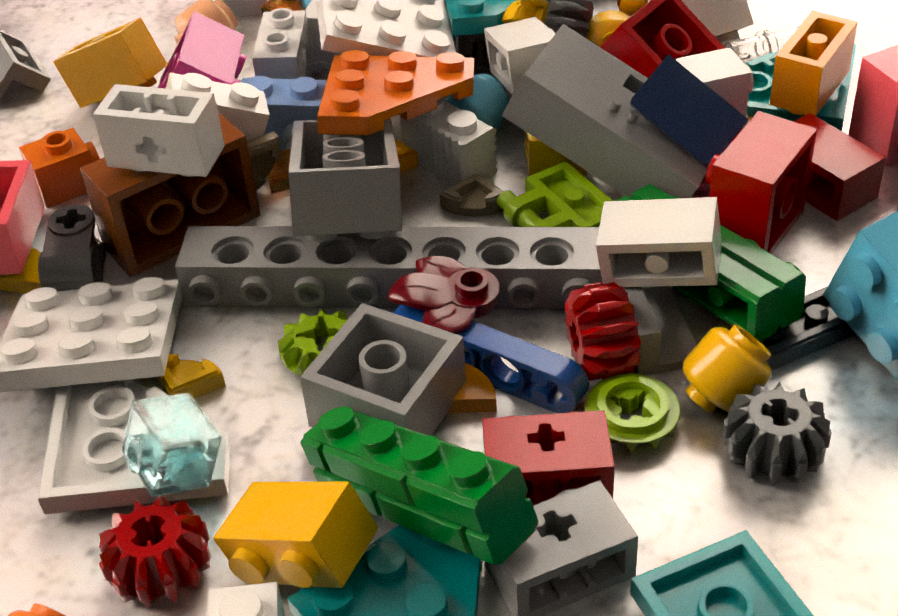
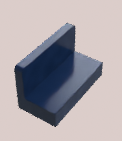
(687, 111)

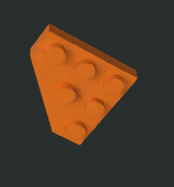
(371, 89)

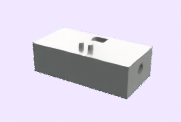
(581, 108)

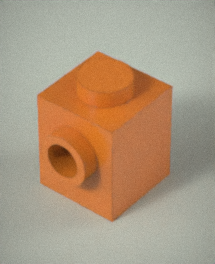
(58, 164)

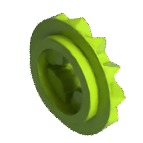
(298, 344)
(627, 393)

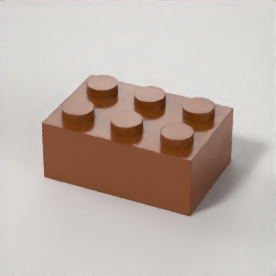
(148, 212)

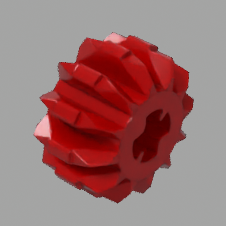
(602, 330)
(154, 551)

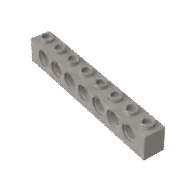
(283, 270)

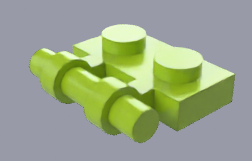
(559, 192)

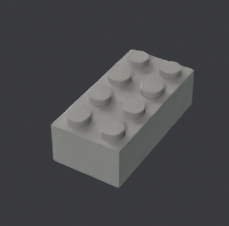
(344, 183)

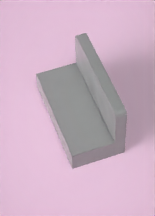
(20, 64)
(661, 329)

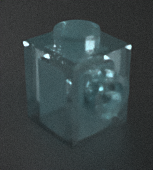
(170, 444)

